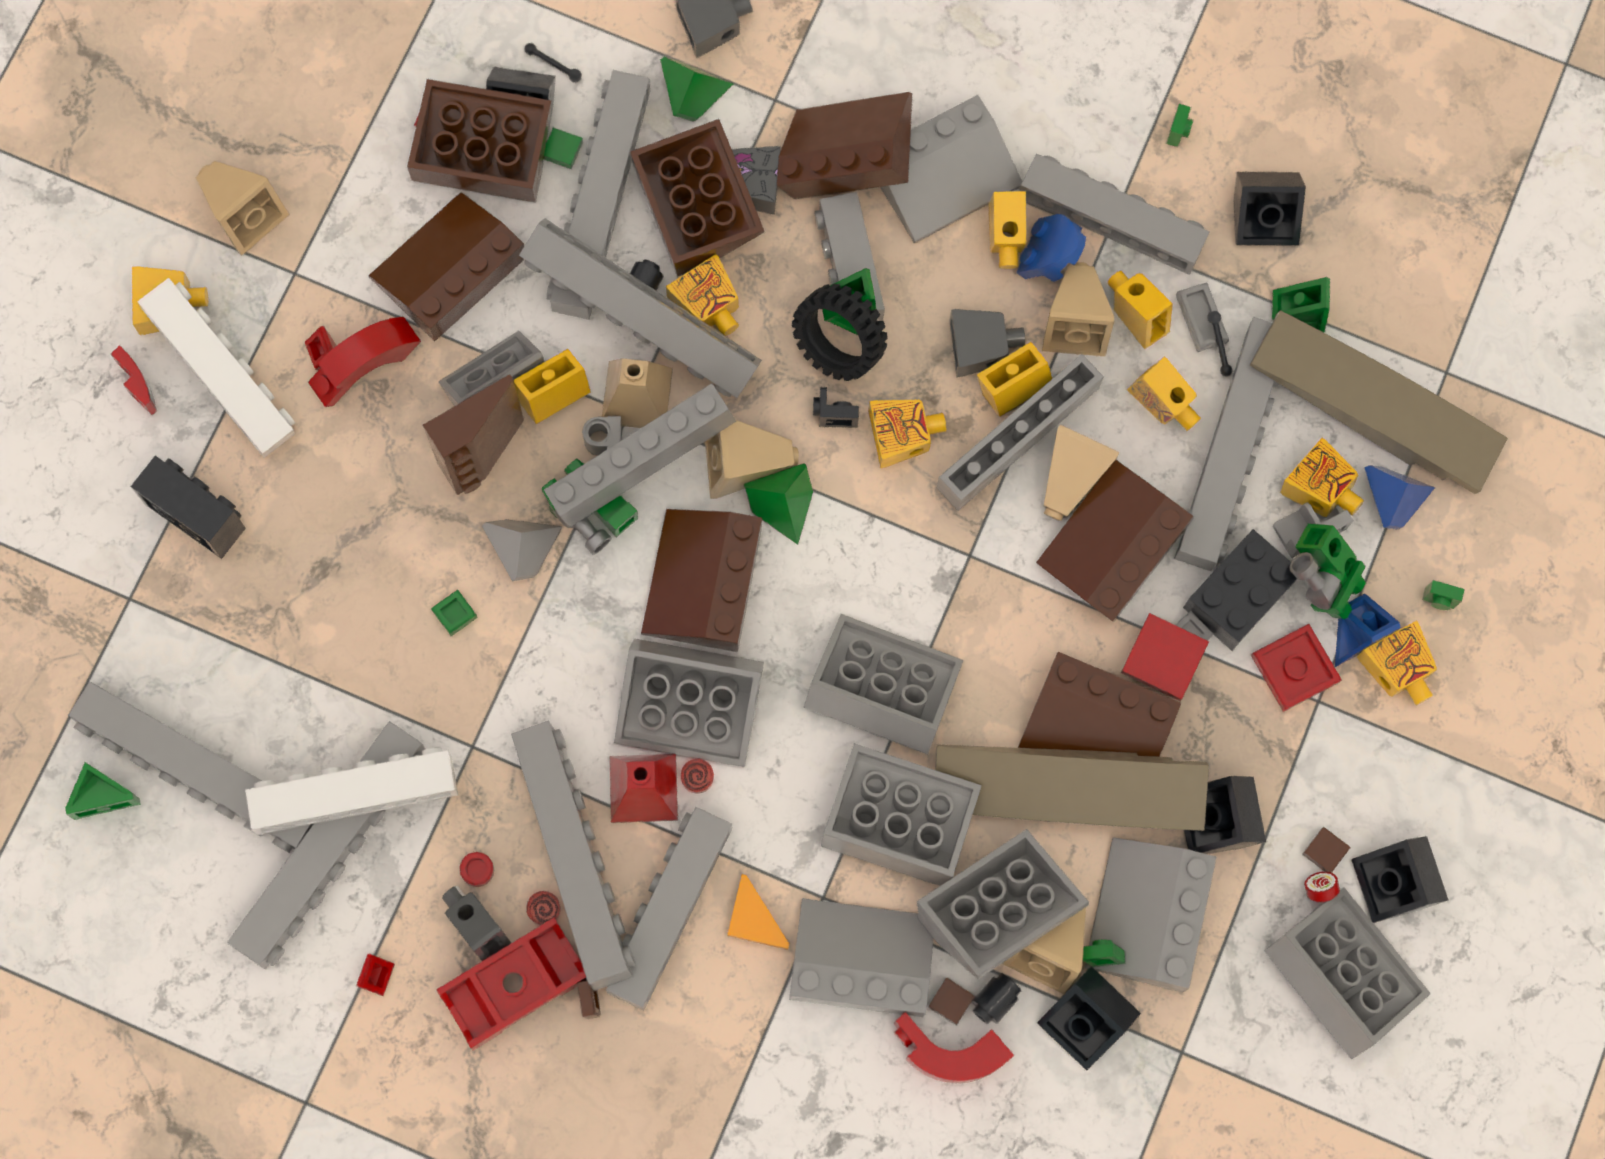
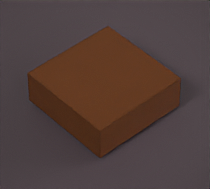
(1326, 850)
(589, 1001)
(951, 1001)

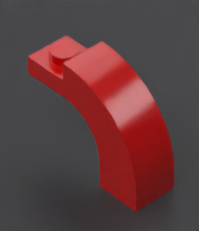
(359, 354)
(947, 1065)

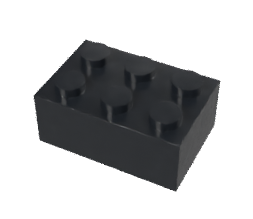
(189, 505)
(1242, 589)

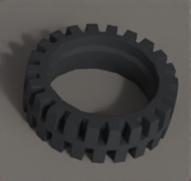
(858, 315)

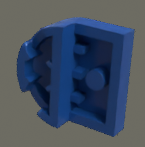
(1051, 247)

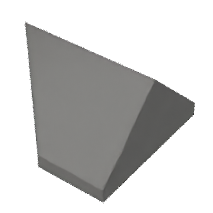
(521, 545)

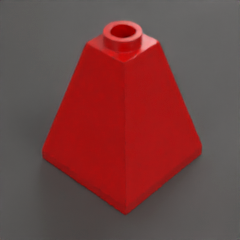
(647, 799)

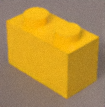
(1014, 379)
(552, 386)

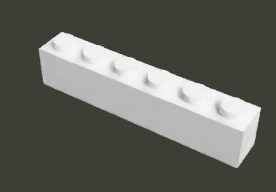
(216, 367)
(351, 791)

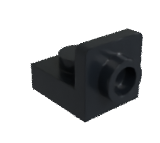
(836, 415)

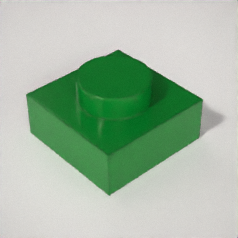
(1181, 125)
(1443, 595)
(1103, 953)

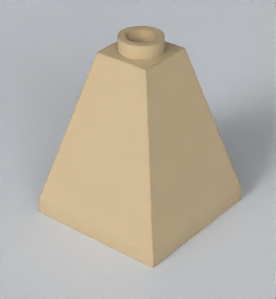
(241, 203)
(1079, 315)
(636, 391)
(743, 455)
(1074, 471)
(1055, 956)

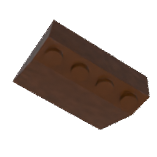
(480, 140)
(847, 147)
(696, 195)
(449, 265)
(475, 434)
(1115, 540)
(702, 577)
(1097, 712)

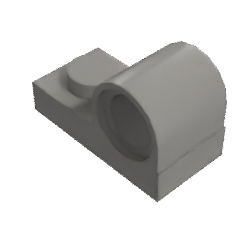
(610, 425)

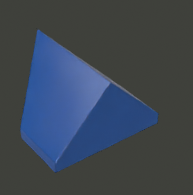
(1396, 495)
(1362, 628)

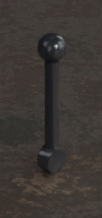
(574, 74)
(1214, 317)

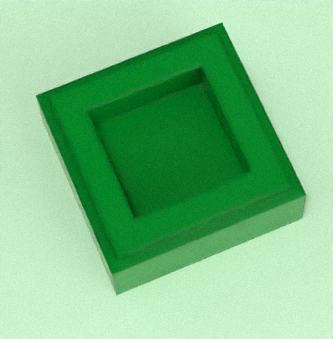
(562, 148)
(454, 612)

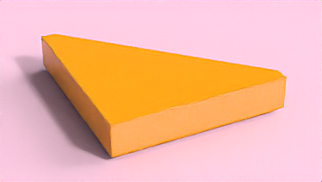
(753, 920)

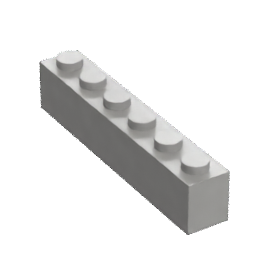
(1113, 213)
(1019, 432)
(640, 455)
(671, 903)

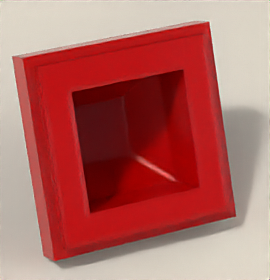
(319, 345)
(375, 974)

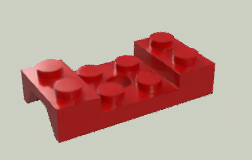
(479, 996)

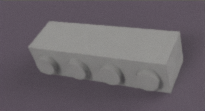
(846, 240)

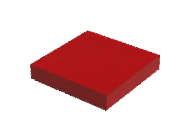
(1165, 657)
(1296, 667)

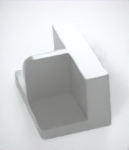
(1292, 526)

